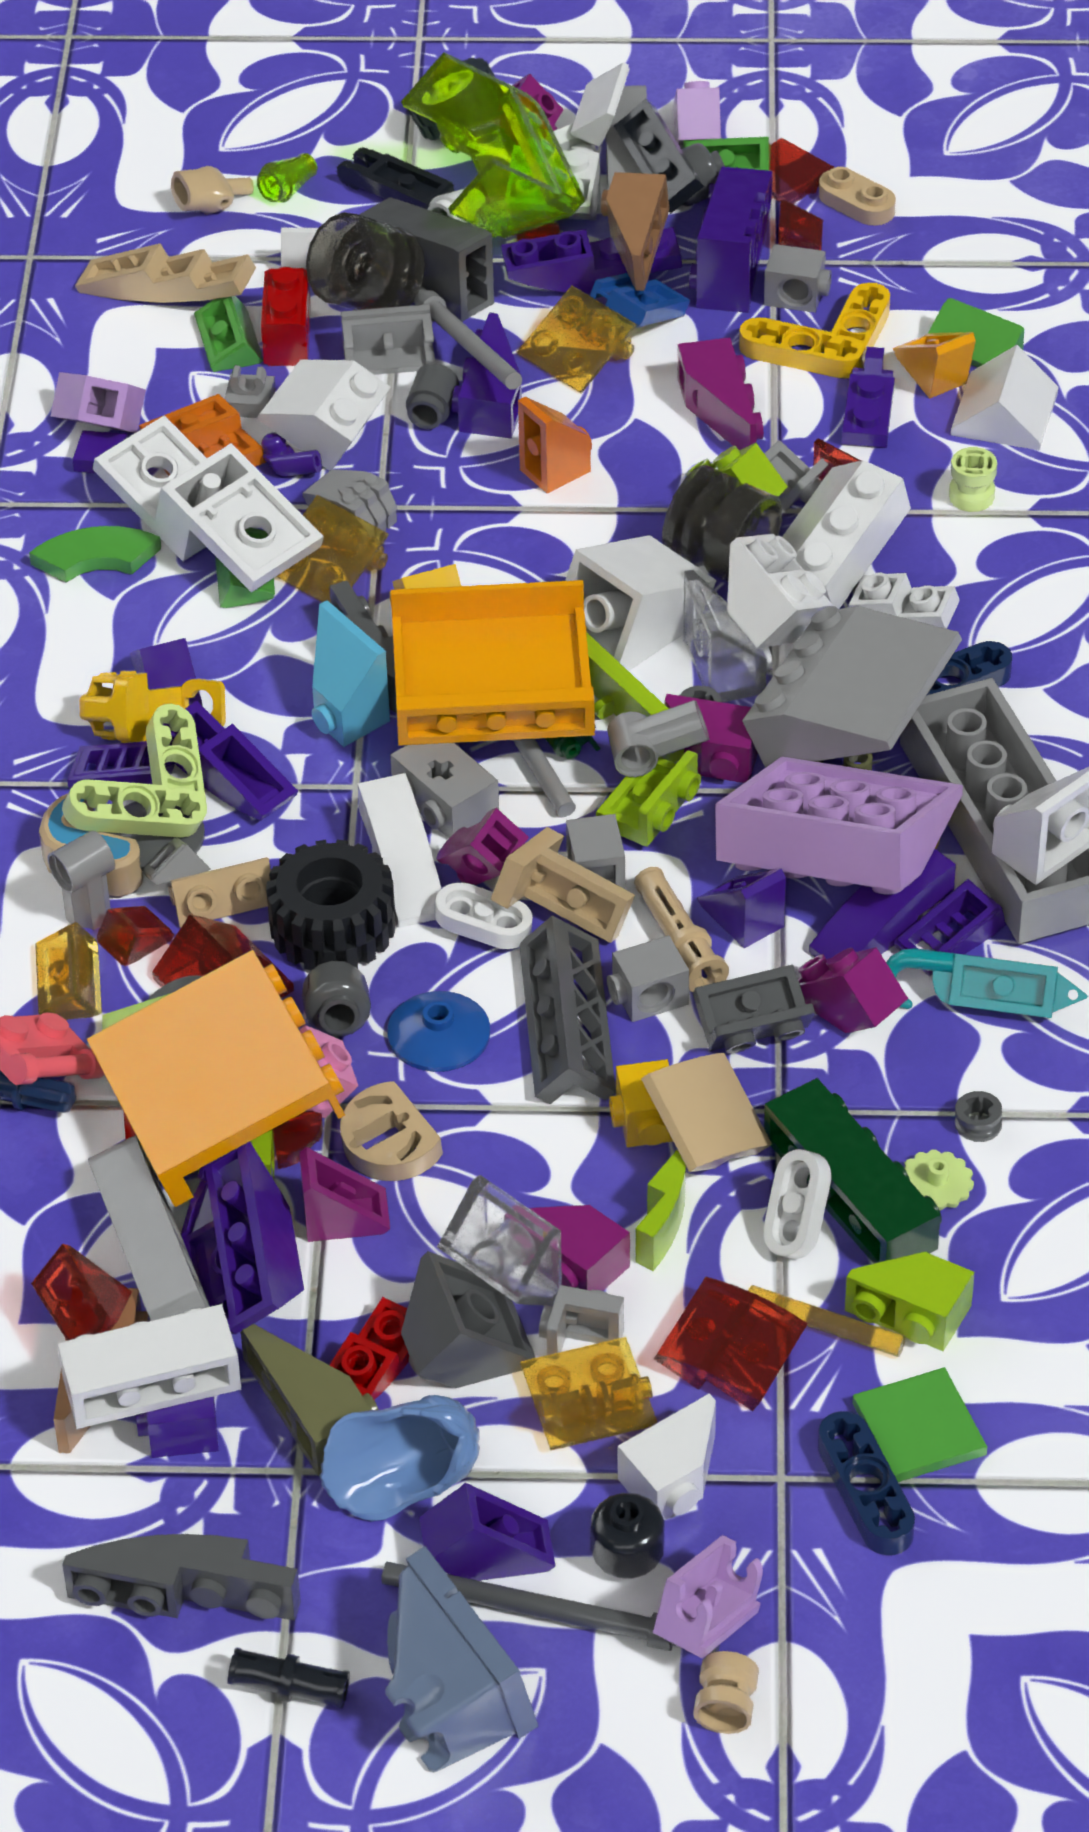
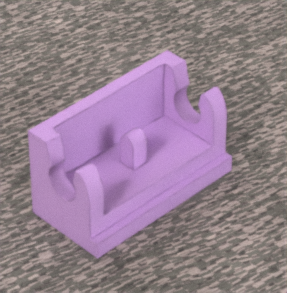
(708, 1599)

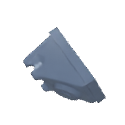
(450, 1670)

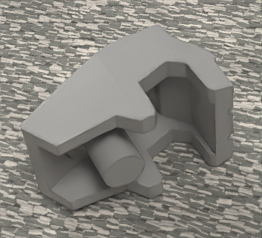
(357, 493)

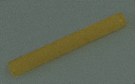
(837, 1324)

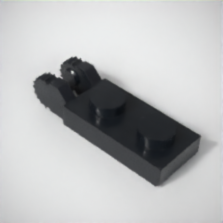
(392, 178)

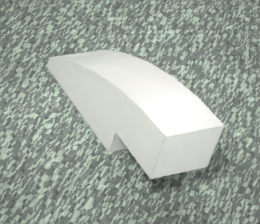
(401, 841)

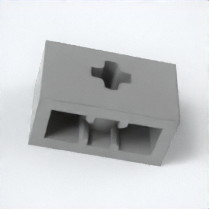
(446, 785)

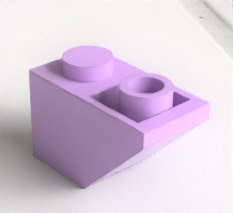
(697, 112)
(98, 402)

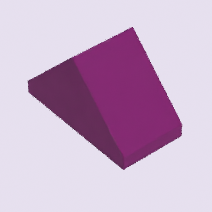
(340, 1200)

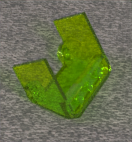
(506, 133)

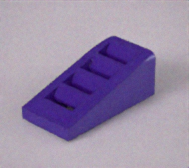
(129, 763)
(963, 899)

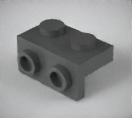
(752, 1009)

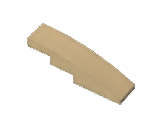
(153, 276)

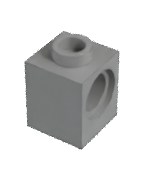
(796, 278)
(597, 846)
(649, 979)

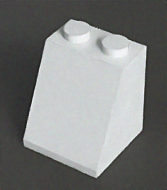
(633, 596)

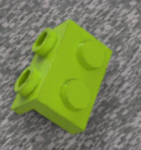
(650, 801)

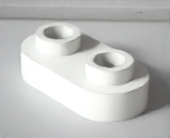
(472, 914)
(797, 1204)

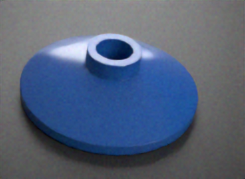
(438, 1031)

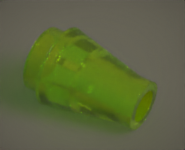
(284, 177)

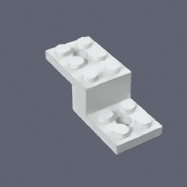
(208, 503)

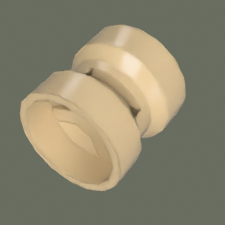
(727, 1686)

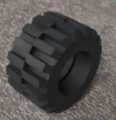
(331, 904)

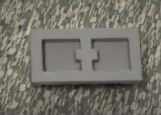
(389, 338)

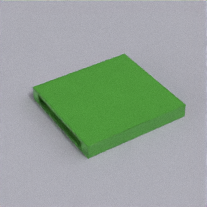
(920, 1424)

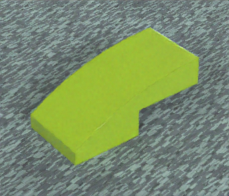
(664, 1213)

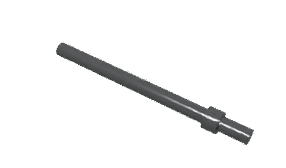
(549, 1607)

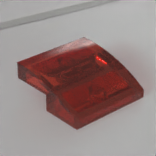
(730, 1341)

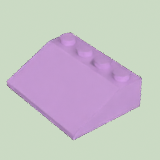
(835, 823)

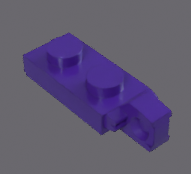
(869, 402)

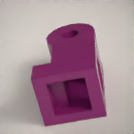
(482, 849)

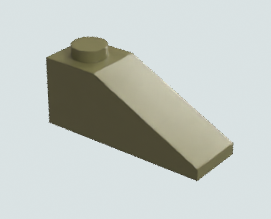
(302, 1390)

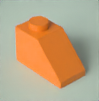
(551, 446)

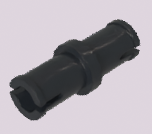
(288, 1677)

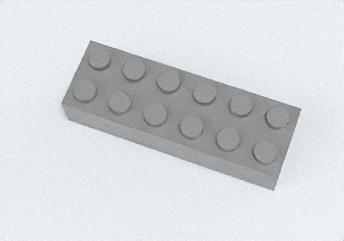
(978, 742)

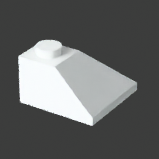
(1044, 828)

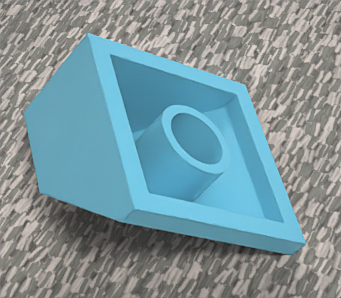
(347, 679)

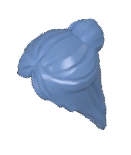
(398, 1455)

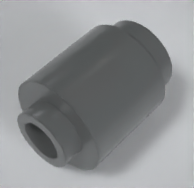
(431, 395)

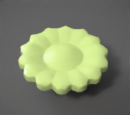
(940, 1177)

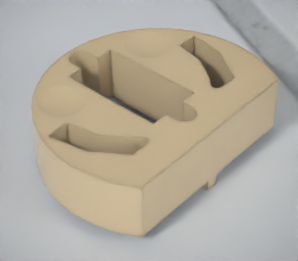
(394, 1158)

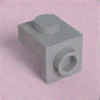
(796, 474)
(581, 1316)

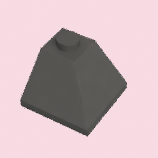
(461, 1326)

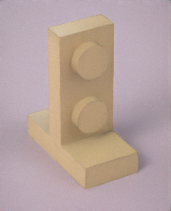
(562, 887)

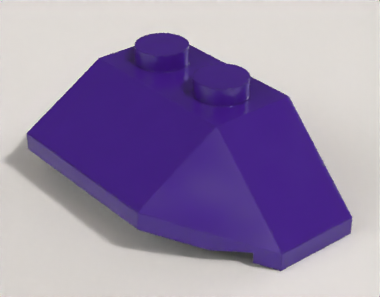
(242, 1239)

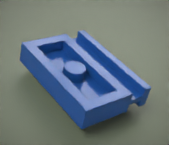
(640, 307)

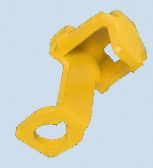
(133, 704)

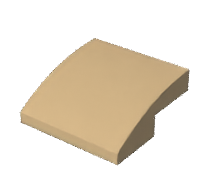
(706, 1111)

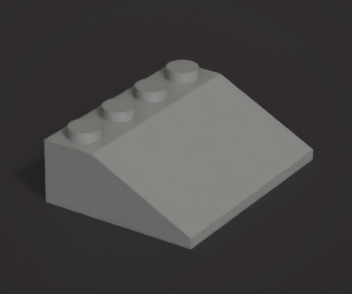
(848, 685)

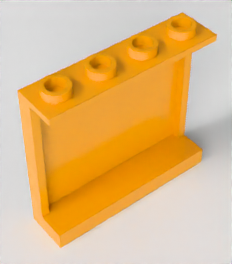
(491, 663)
(213, 1068)

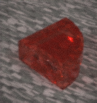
(296, 1135)

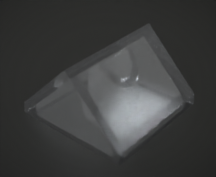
(505, 1244)

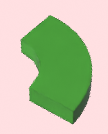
(95, 549)

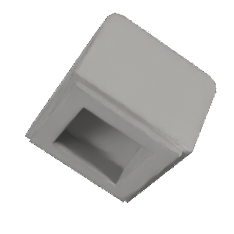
(174, 862)

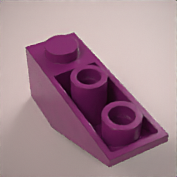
(715, 390)

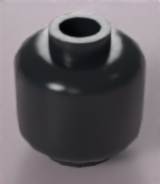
(627, 1535)

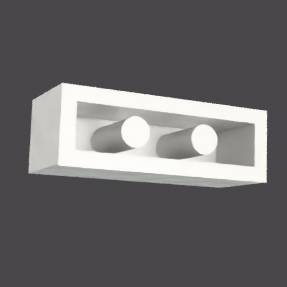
(149, 1366)

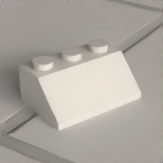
(847, 525)

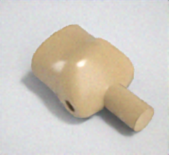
(207, 189)

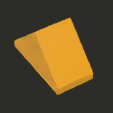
(938, 360)

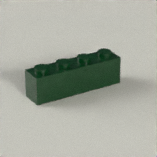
(867, 1189)

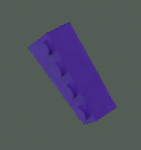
(731, 239)

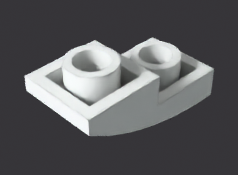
(895, 596)

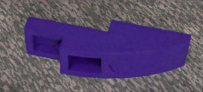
(573, 260)

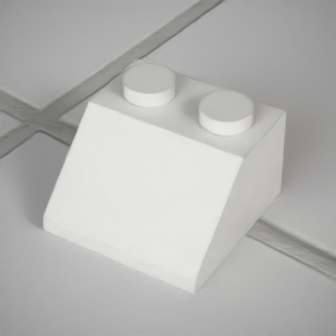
(324, 406)

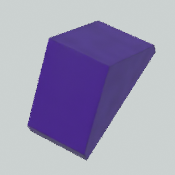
(166, 665)
(748, 905)

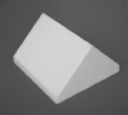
(1006, 402)

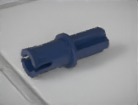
(42, 1094)

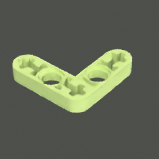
(156, 797)

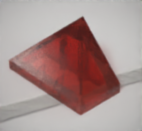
(80, 1294)

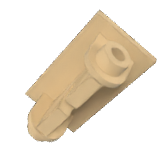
(221, 891)

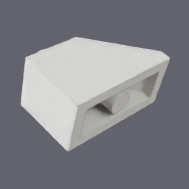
(671, 1458)

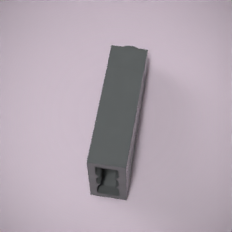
(455, 255)

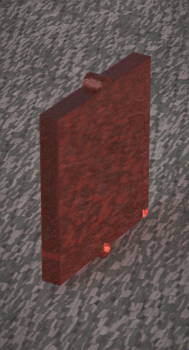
(794, 171)

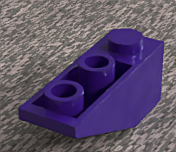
(483, 401)

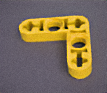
(842, 349)

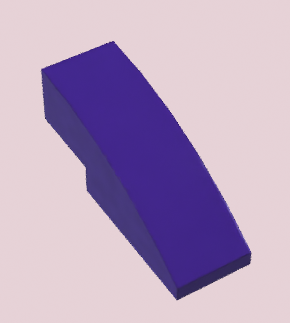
(236, 768)
(879, 919)

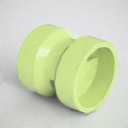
(973, 478)

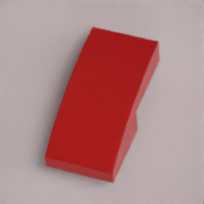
(378, 1351)

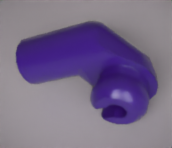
(285, 460)

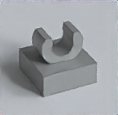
(249, 392)

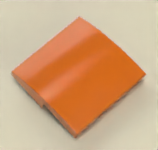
(212, 426)

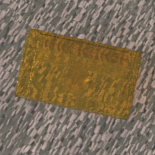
(68, 974)

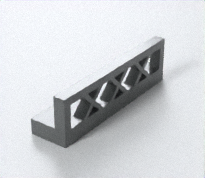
(554, 1010)

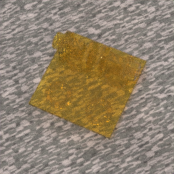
(578, 339)
(345, 552)
(589, 1393)

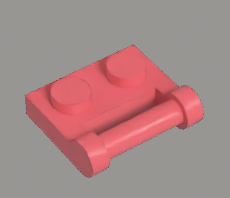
(43, 1049)

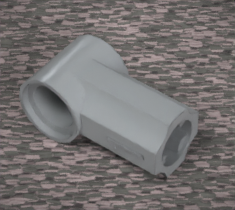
(641, 740)
(81, 873)

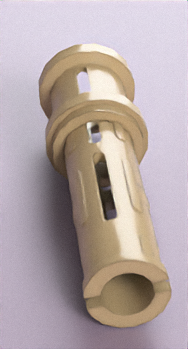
(690, 940)

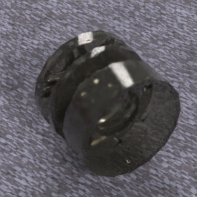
(364, 263)
(712, 512)

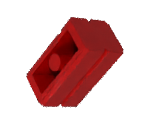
(285, 316)

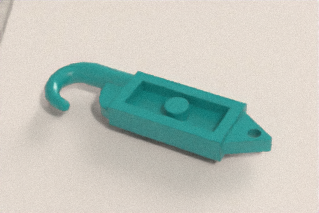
(990, 982)

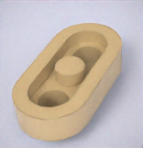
(857, 196)

